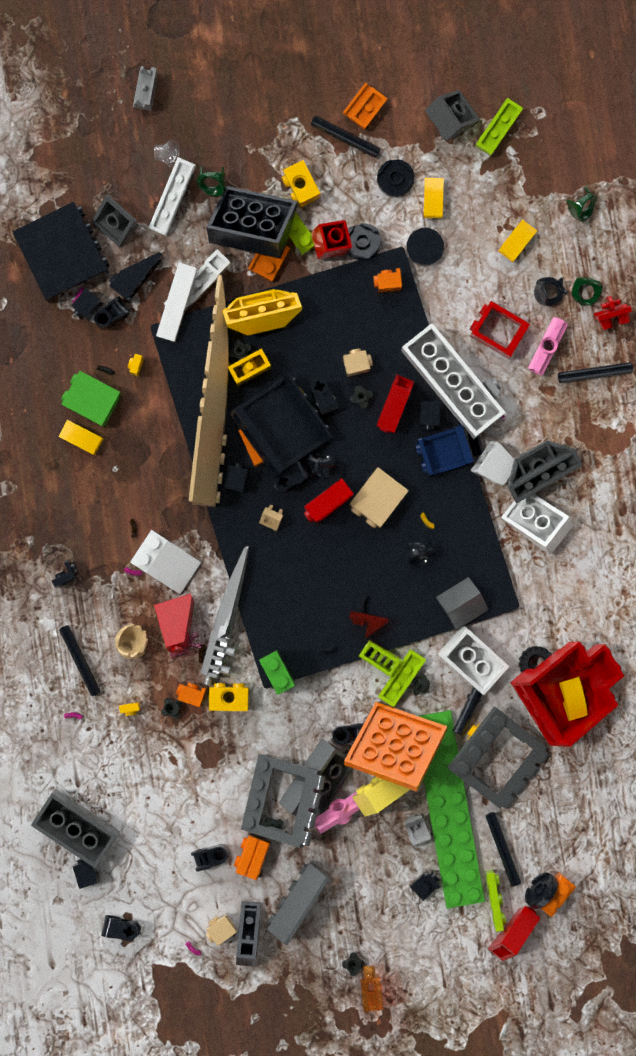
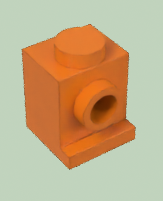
(388, 281)
(191, 694)

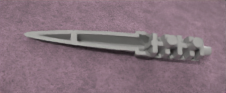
(223, 624)

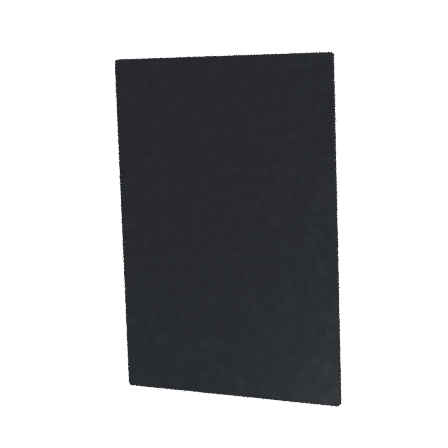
(313, 574)

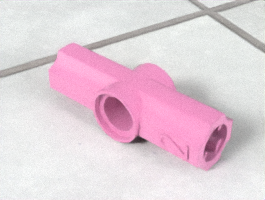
(542, 357)
(339, 813)

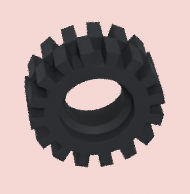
(531, 652)

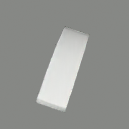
(207, 275)

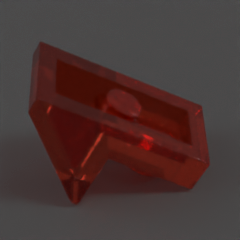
(373, 622)

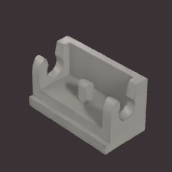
(145, 88)

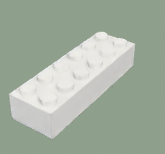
(452, 381)

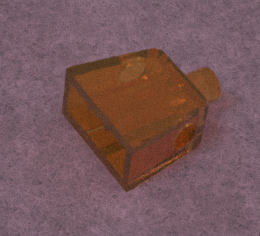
(371, 999)

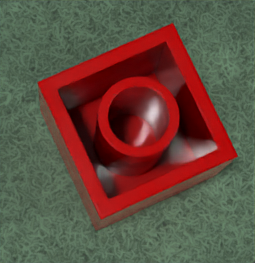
(331, 239)

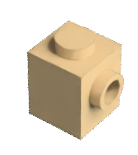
(357, 362)
(220, 929)

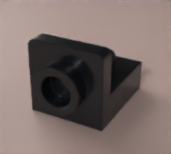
(63, 578)
(425, 884)

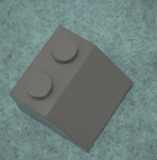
(452, 114)

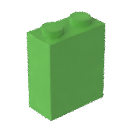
(91, 398)
(277, 672)

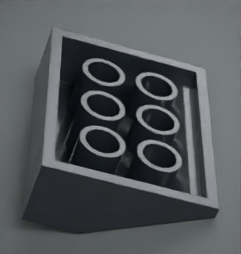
(252, 222)

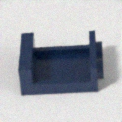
(444, 451)

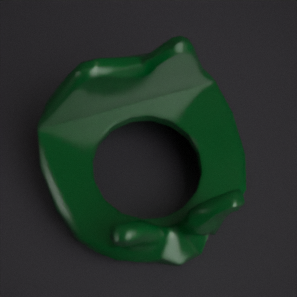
(216, 190)
(576, 207)
(597, 287)

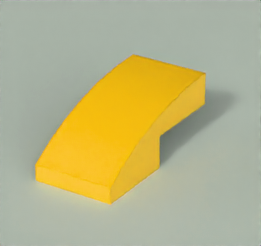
(433, 198)
(517, 241)
(81, 437)
(574, 699)

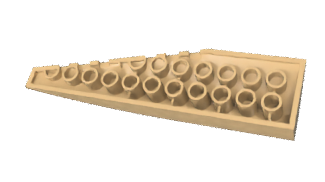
(211, 426)

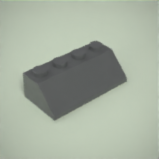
(331, 764)
(75, 828)
(298, 902)

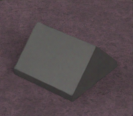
(114, 221)
(462, 603)

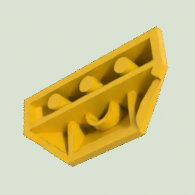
(262, 311)

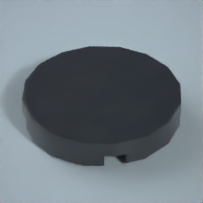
(395, 178)
(365, 241)
(425, 246)
(541, 891)

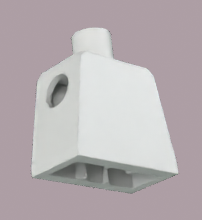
(494, 464)

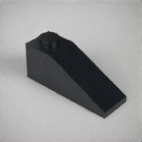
(132, 278)
(248, 934)

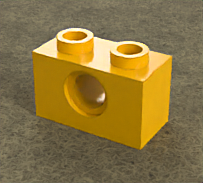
(297, 173)
(249, 367)
(217, 700)

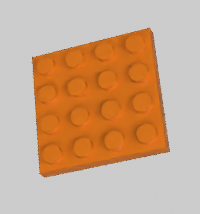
(395, 746)

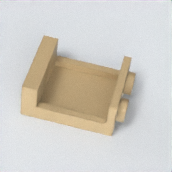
(378, 498)

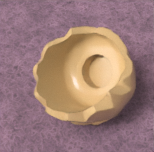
(131, 641)

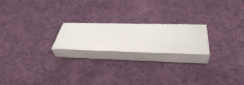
(172, 196)
(177, 302)

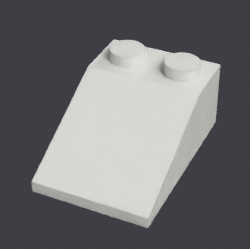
(538, 522)
(165, 562)
(473, 660)

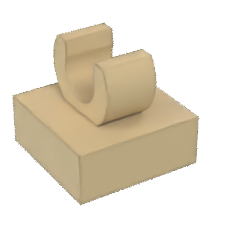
(271, 518)

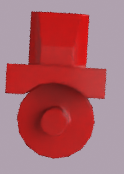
(621, 311)

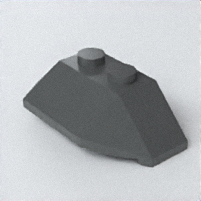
(541, 468)

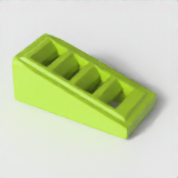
(390, 656)

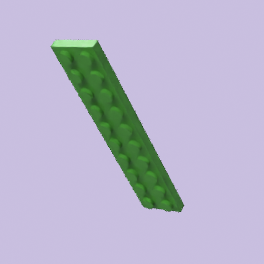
(451, 823)

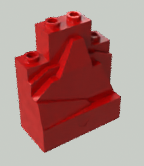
(544, 699)

